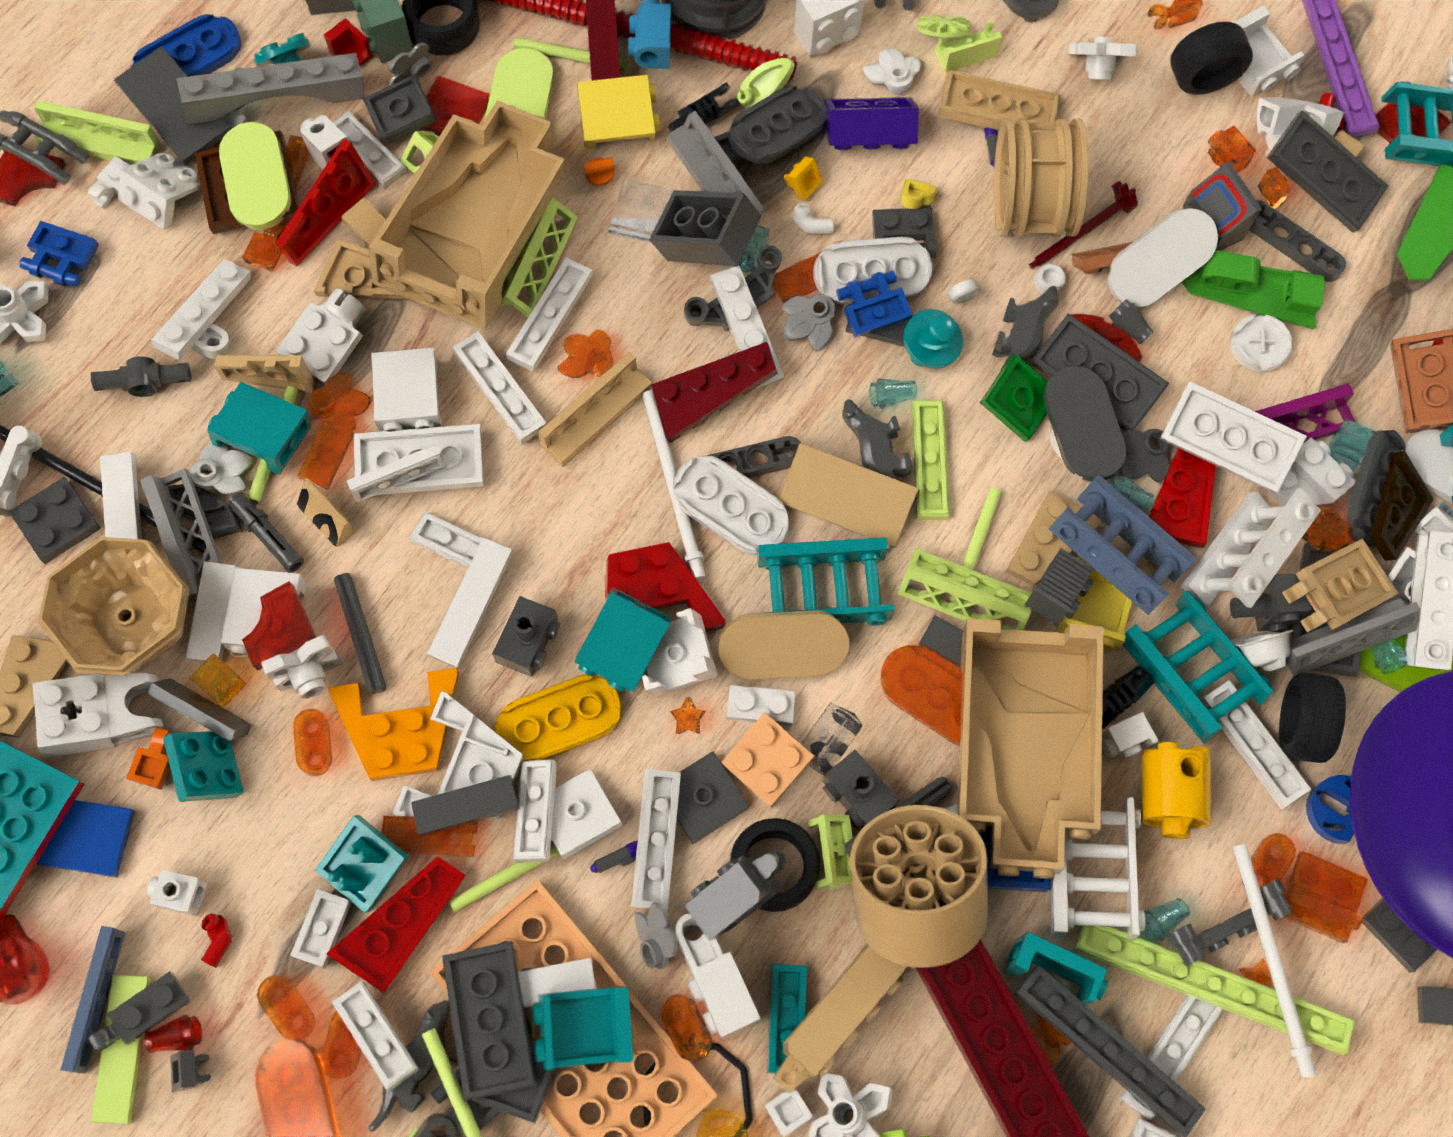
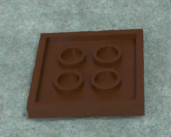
(214, 190)

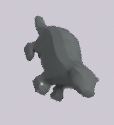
(1027, 326)
(876, 442)
(433, 1018)

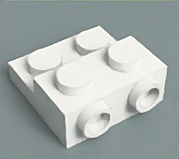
(1317, 475)

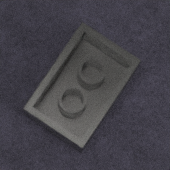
(705, 227)

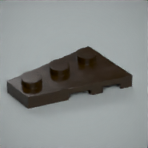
(1400, 507)

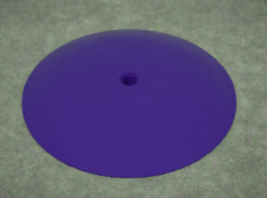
(1406, 807)

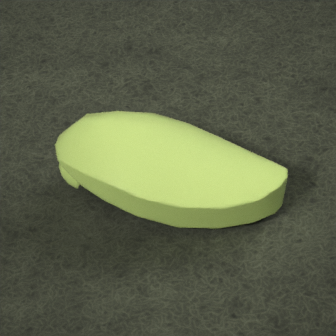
(765, 81)

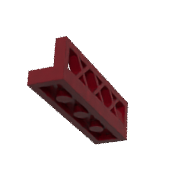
(602, 39)

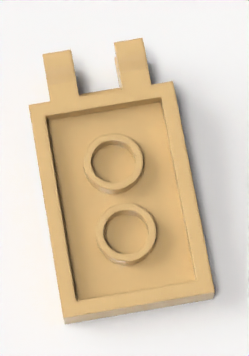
(1341, 586)

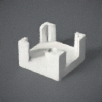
(681, 656)

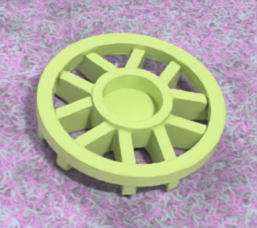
(944, 27)

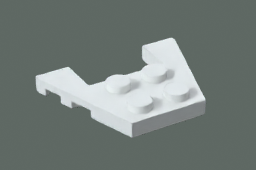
(477, 757)

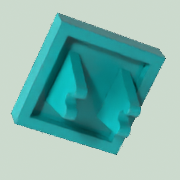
(202, 766)
(362, 863)

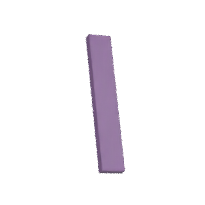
(1341, 67)

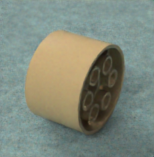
(921, 930)

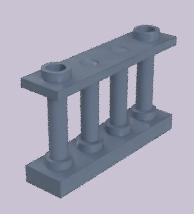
(1137, 530)

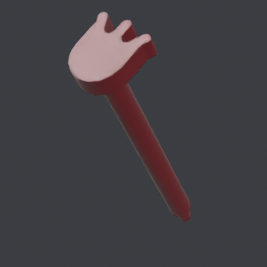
(1125, 200)

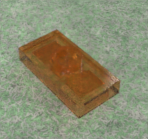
(326, 454)

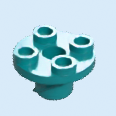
(285, 53)
(932, 339)

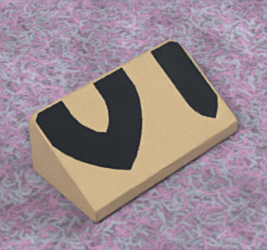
(324, 514)

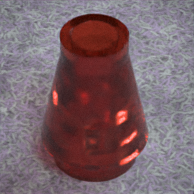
(175, 1036)

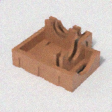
(1425, 380)

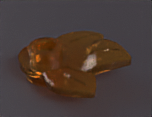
(585, 352)
(343, 400)

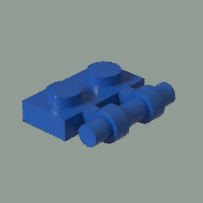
(61, 245)
(878, 311)

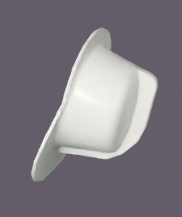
(1265, 649)

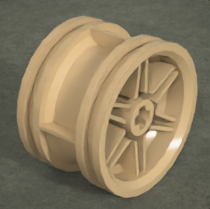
(1040, 177)

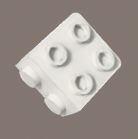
(155, 185)

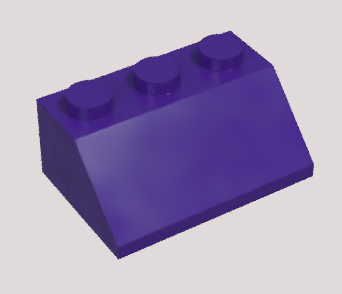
(872, 122)

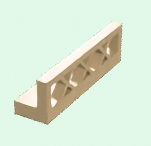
(594, 410)

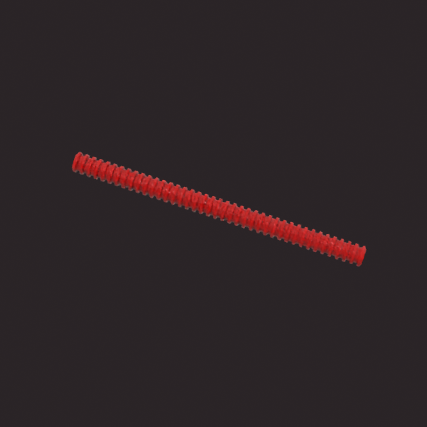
(681, 39)

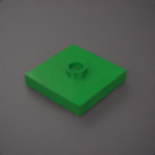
(1017, 398)

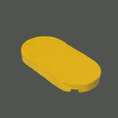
(560, 717)

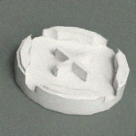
(1261, 343)

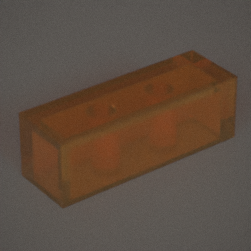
(298, 157)

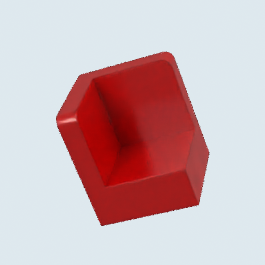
(347, 39)

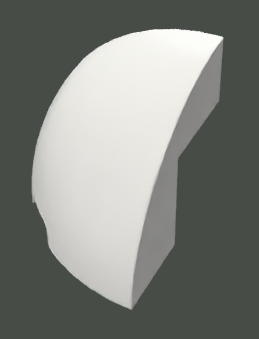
(1277, 113)

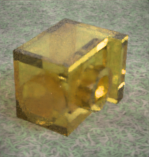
(218, 680)

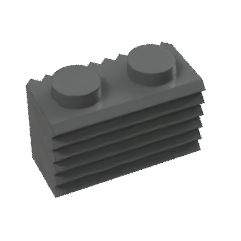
(1060, 586)

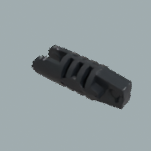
(706, 107)
(1124, 693)

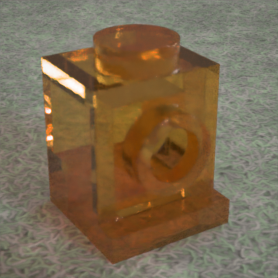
(1232, 148)
(1328, 530)

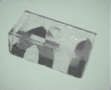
(831, 737)

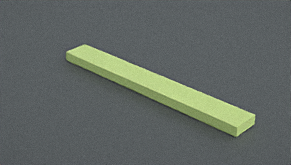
(1212, 985)

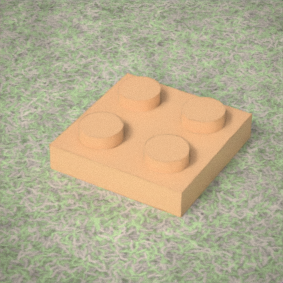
(768, 759)

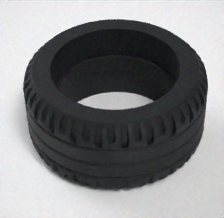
(446, 38)
(1211, 57)
(1312, 717)
(801, 840)

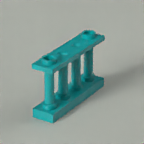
(1412, 148)
(837, 554)
(1182, 694)

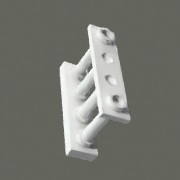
(1237, 538)
(1433, 591)
(1064, 883)

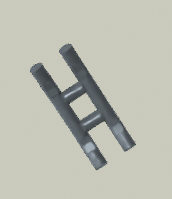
(38, 156)

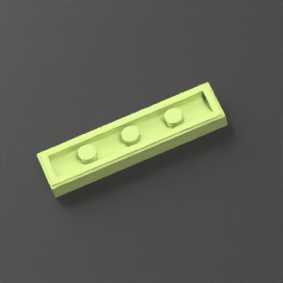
(930, 460)
(119, 1061)

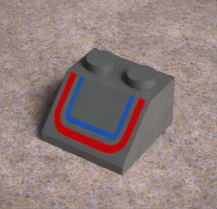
(1227, 203)

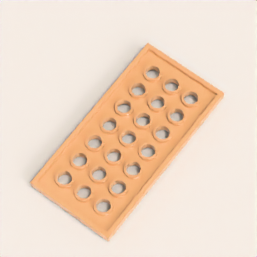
(647, 1035)

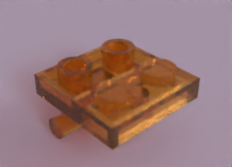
(1324, 897)

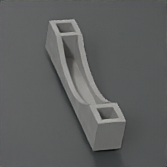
(216, 94)

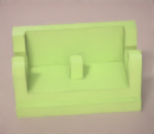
(968, 49)
(834, 833)

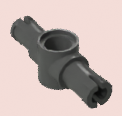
(141, 376)

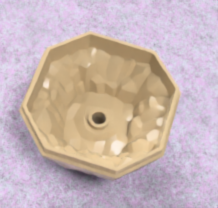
(97, 593)

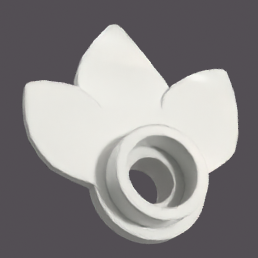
(893, 70)
(224, 468)

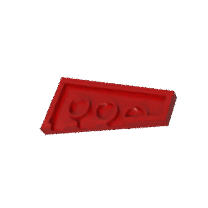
(335, 191)

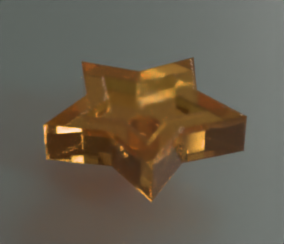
(688, 717)
(1258, 973)

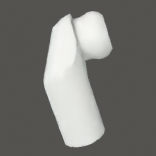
(808, 223)

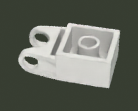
(102, 713)
(716, 984)

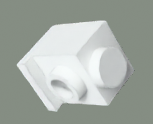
(1128, 737)
(187, 896)

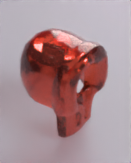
(22, 964)

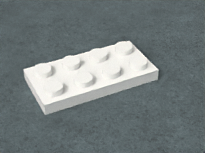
(1233, 437)
(458, 444)

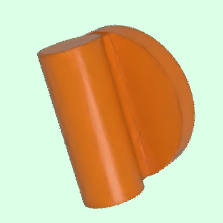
(599, 171)

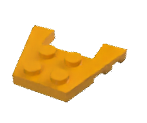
(397, 740)

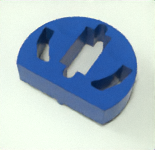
(1319, 814)

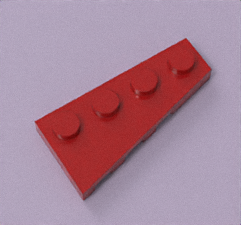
(1185, 499)
(393, 931)

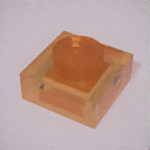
(1274, 187)

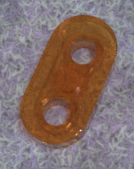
(313, 743)
(1268, 866)
(287, 1008)
(686, 1030)
(338, 1042)

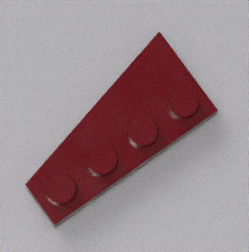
(701, 391)

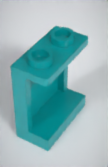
(260, 426)
(622, 640)
(1059, 961)
(583, 1027)

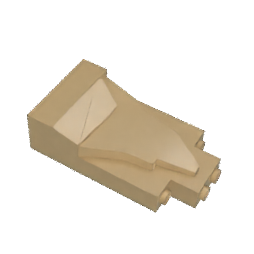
(468, 214)
(1031, 741)

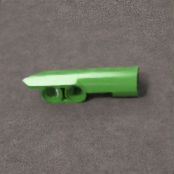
(1431, 230)
(1259, 289)

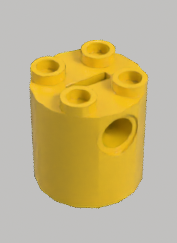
(1176, 789)

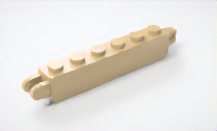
(836, 1017)

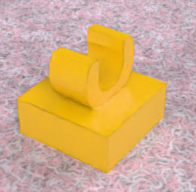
(804, 178)

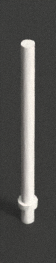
(693, 556)
(1300, 1048)

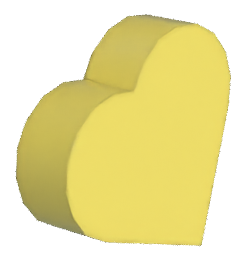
(917, 194)

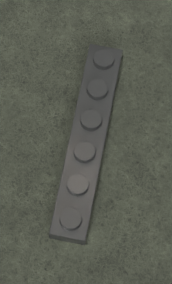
(1110, 1051)

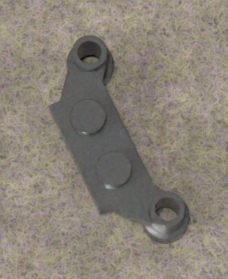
(759, 285)
(1190, 945)

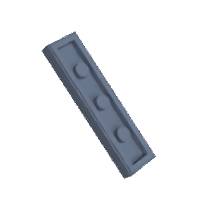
(93, 999)

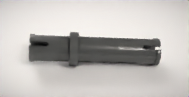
(257, 522)

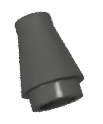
(1131, 321)

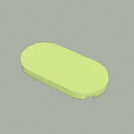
(523, 80)
(255, 175)

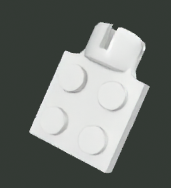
(325, 334)

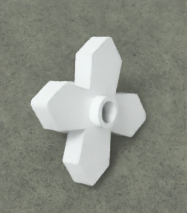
(1101, 55)
(18, 311)
(303, 667)
(837, 1095)

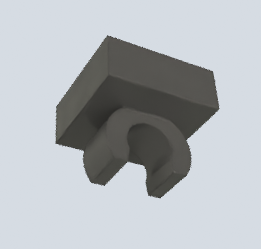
(184, 1070)

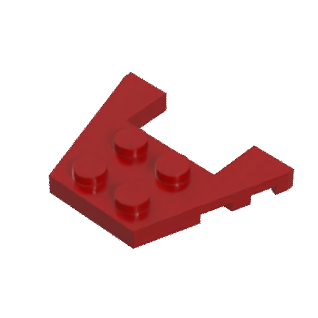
(660, 581)

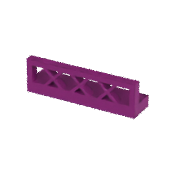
(1309, 407)

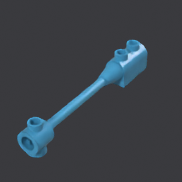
(652, 35)

